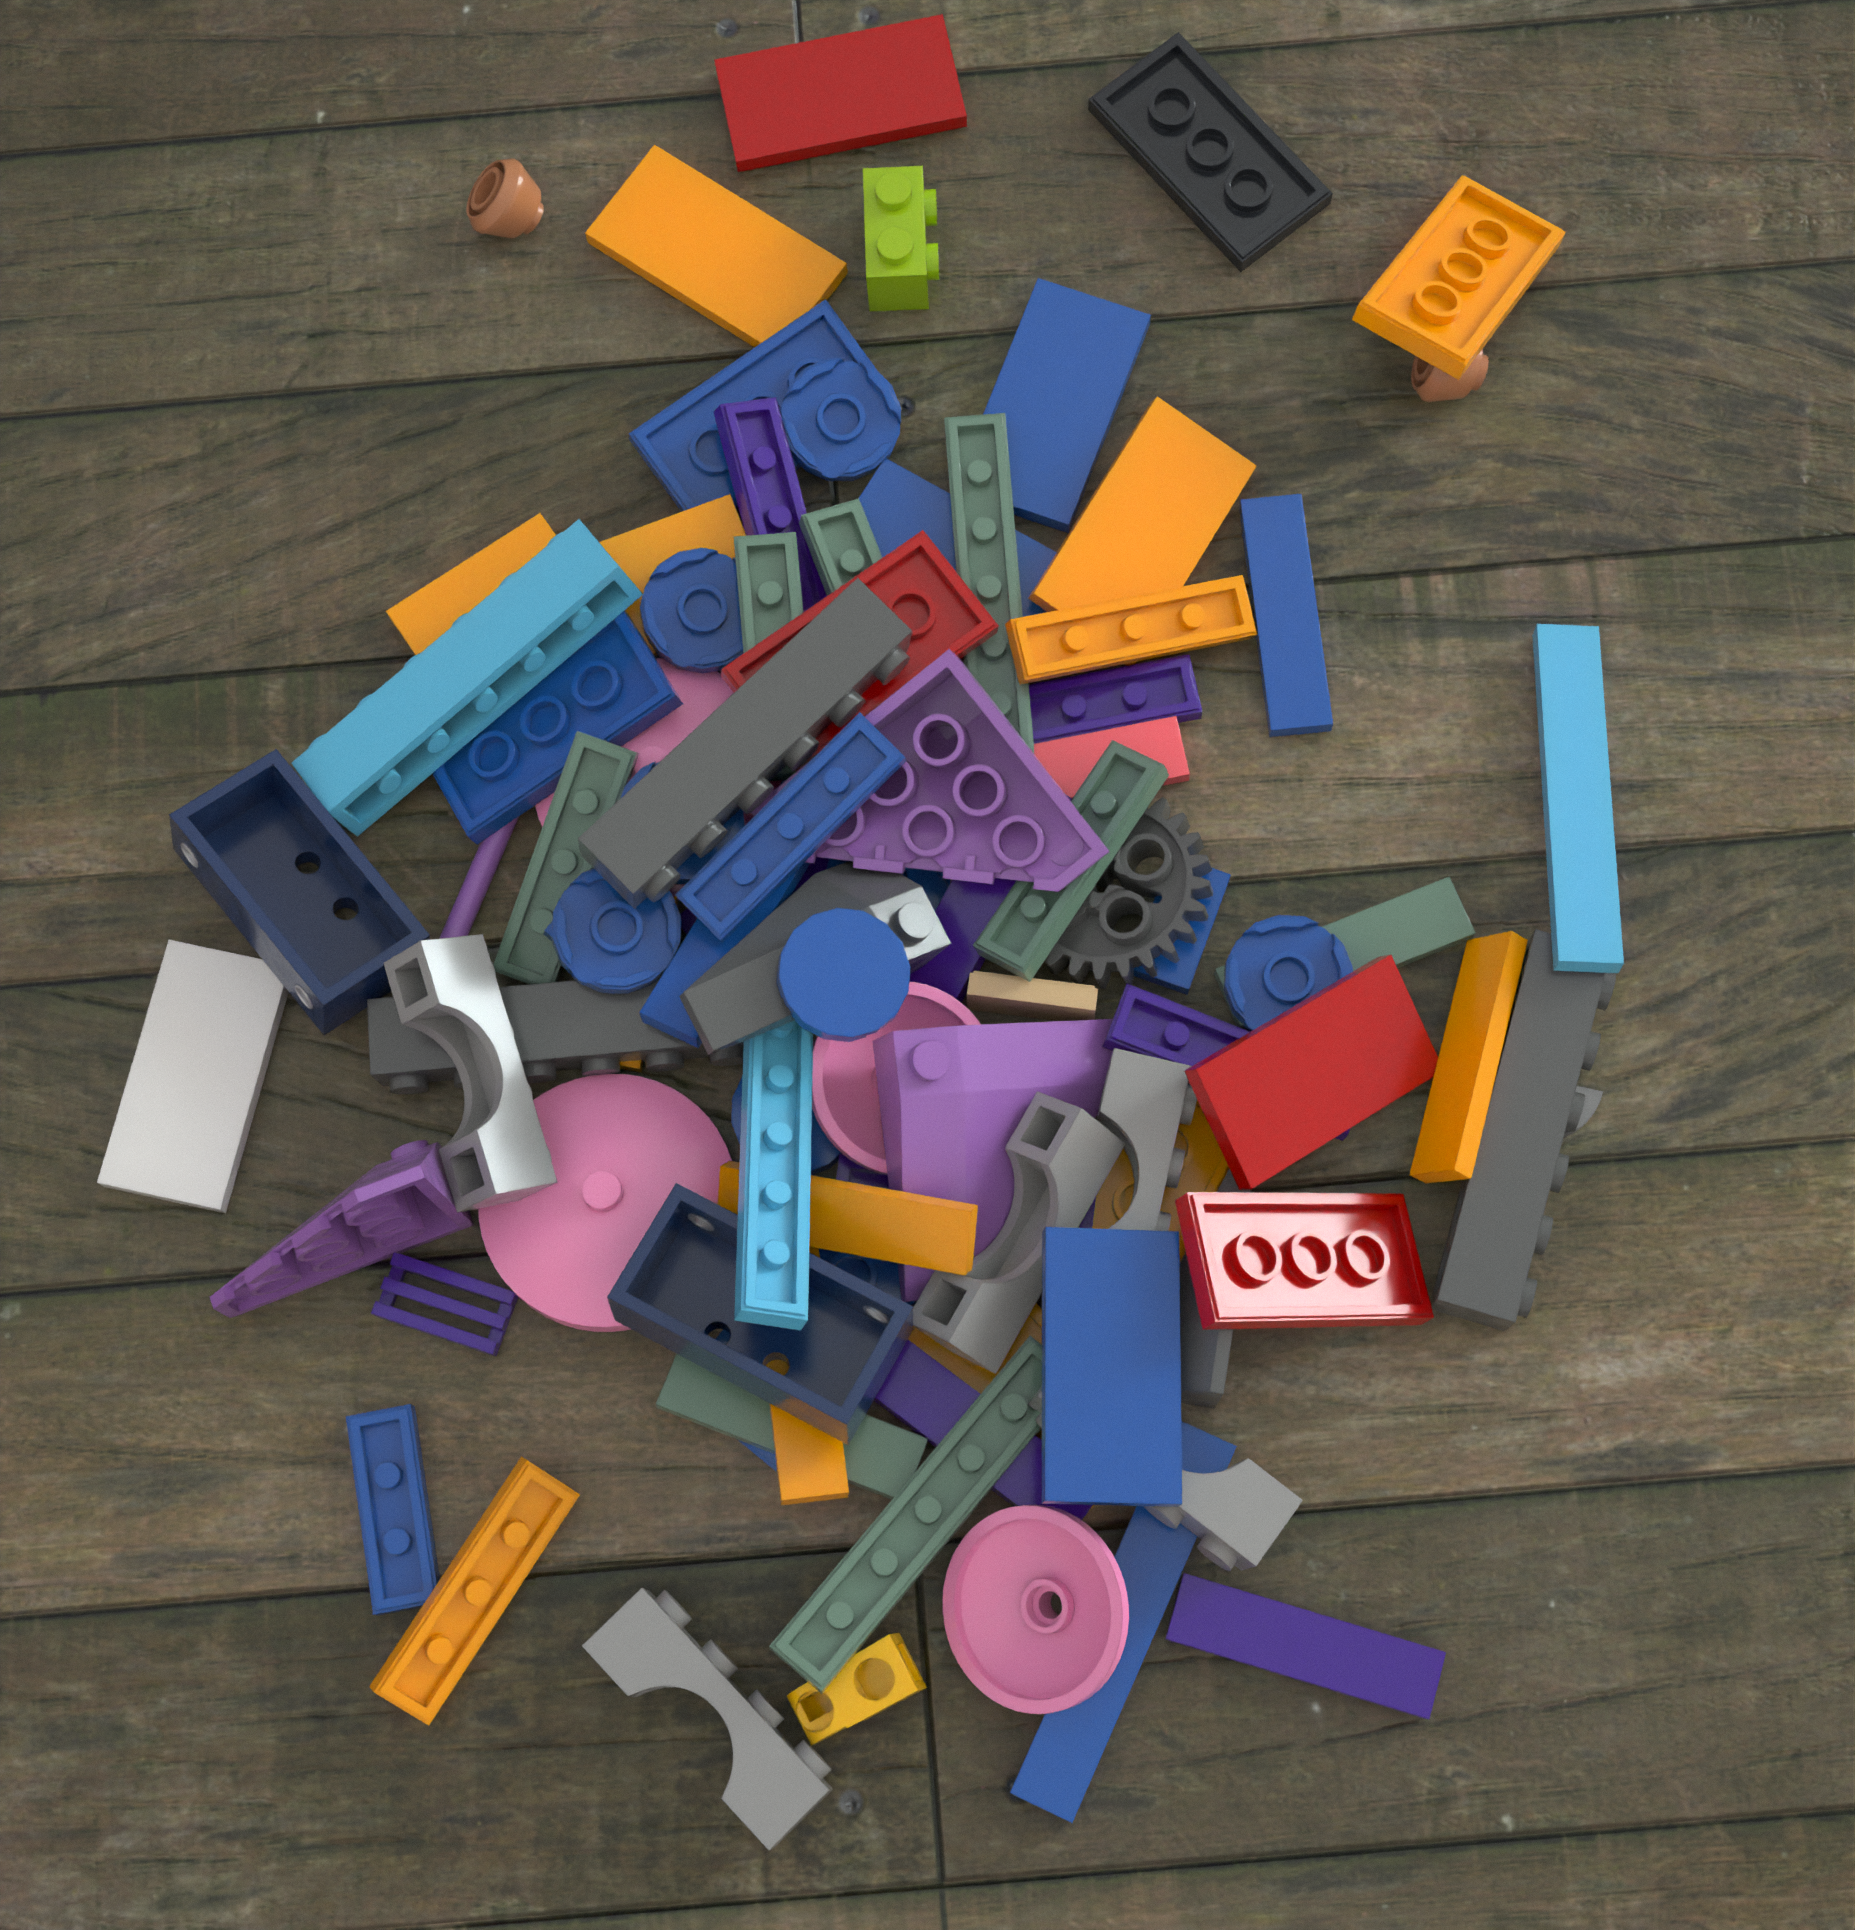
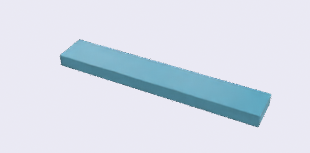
(1577, 800)
(775, 1179)

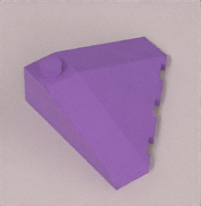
(965, 797)
(959, 1096)
(379, 1214)

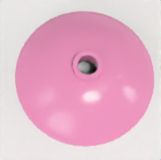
(846, 1079)
(1003, 1613)

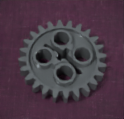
(1090, 937)

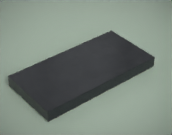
(1209, 151)

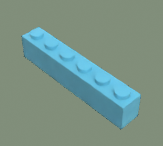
(466, 678)

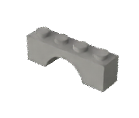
(455, 999)
(1143, 1107)
(1058, 1169)
(1230, 1510)
(770, 1778)

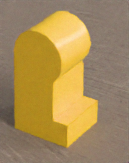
(862, 1689)

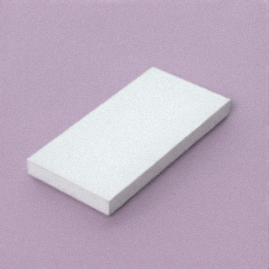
(195, 1078)

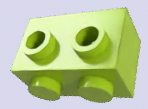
(895, 238)

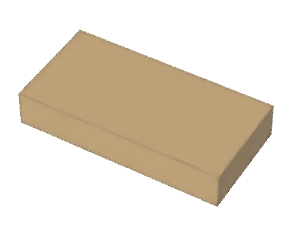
(1031, 999)

